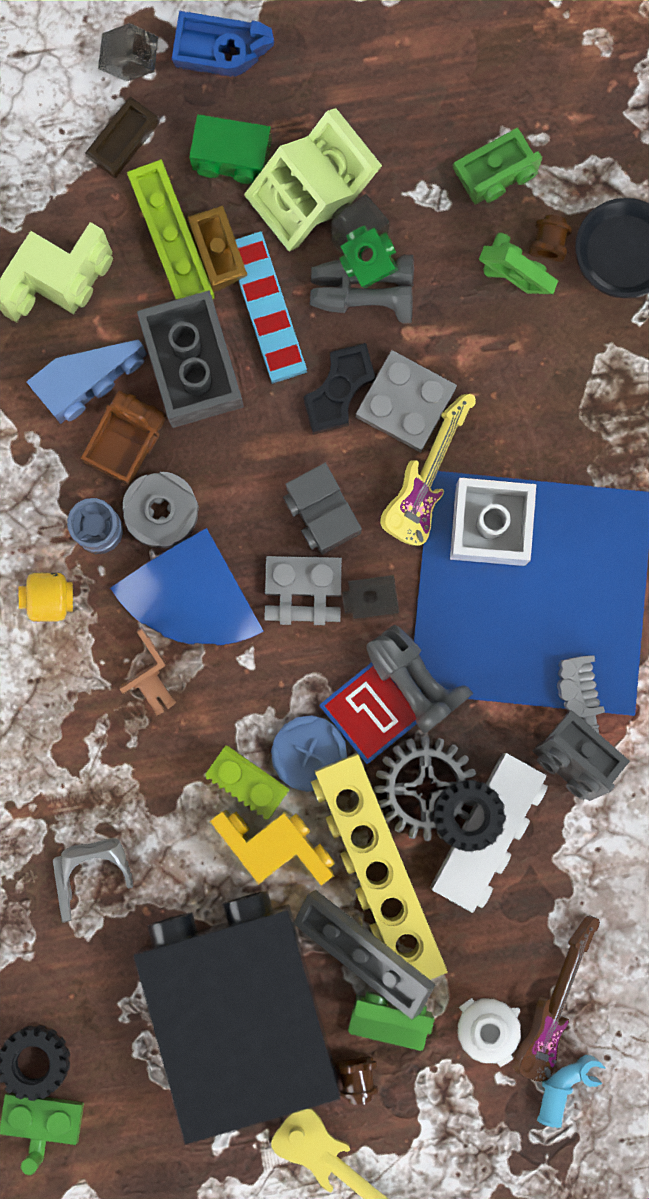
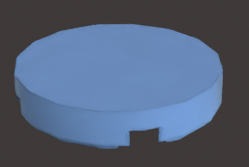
(305, 747)

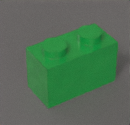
(229, 148)

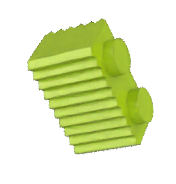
(247, 782)

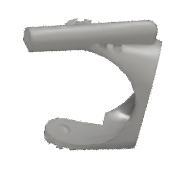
(63, 865)

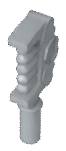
(579, 689)

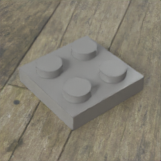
(406, 401)

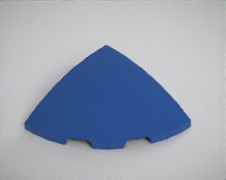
(189, 595)

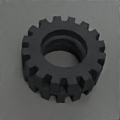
(58, 1062)

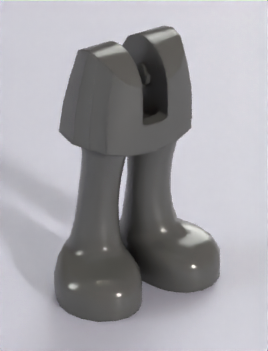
(339, 299)
(398, 658)

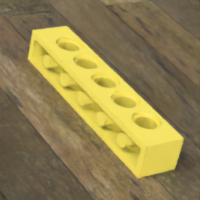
(350, 774)

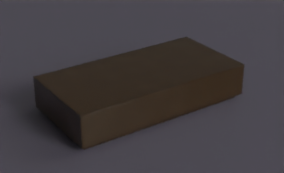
(122, 137)

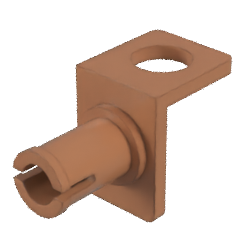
(148, 679)

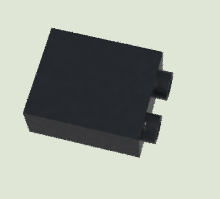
(235, 1018)

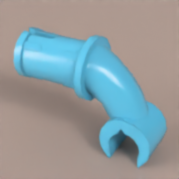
(559, 1087)

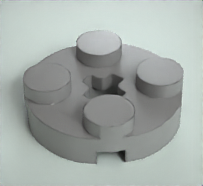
(160, 488)

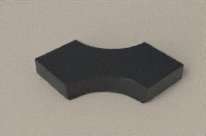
(330, 403)

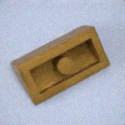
(217, 248)

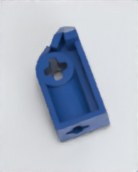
(205, 39)

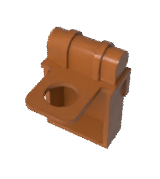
(124, 437)

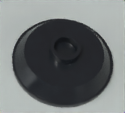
(615, 248)

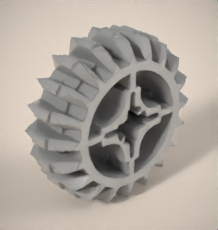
(392, 788)

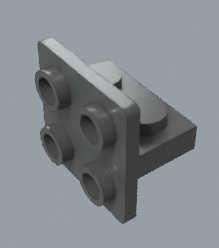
(581, 758)

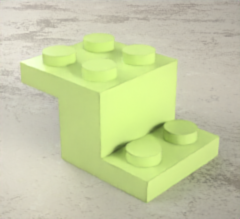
(312, 179)
(54, 273)

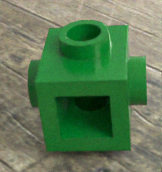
(378, 266)

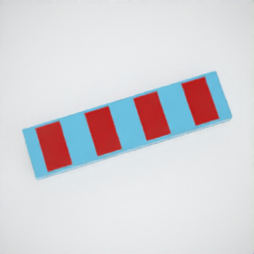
(269, 311)

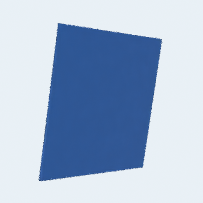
(513, 624)

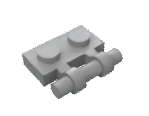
(303, 577)

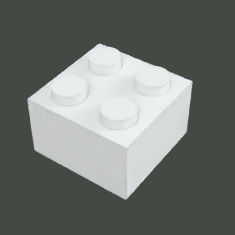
(493, 521)

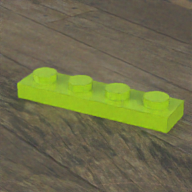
(169, 230)

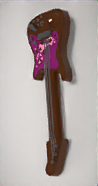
(539, 1050)

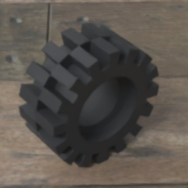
(493, 820)

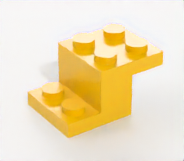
(273, 845)

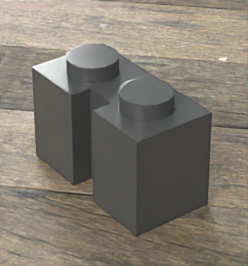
(322, 509)

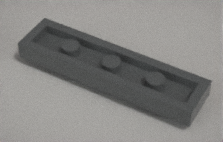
(364, 954)

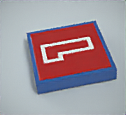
(369, 713)

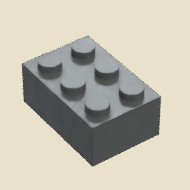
(190, 359)

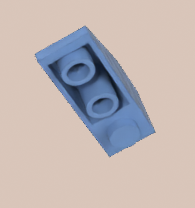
(77, 378)

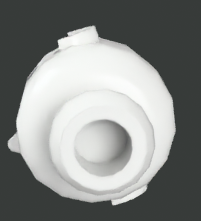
(489, 1030)

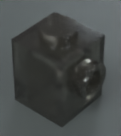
(128, 52)
(354, 216)
(371, 598)

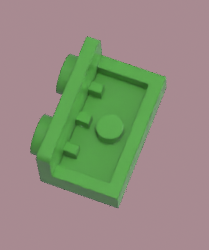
(497, 166)
(382, 1021)

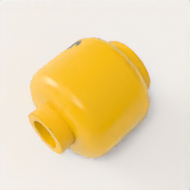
(46, 597)

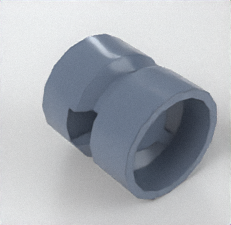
(95, 526)

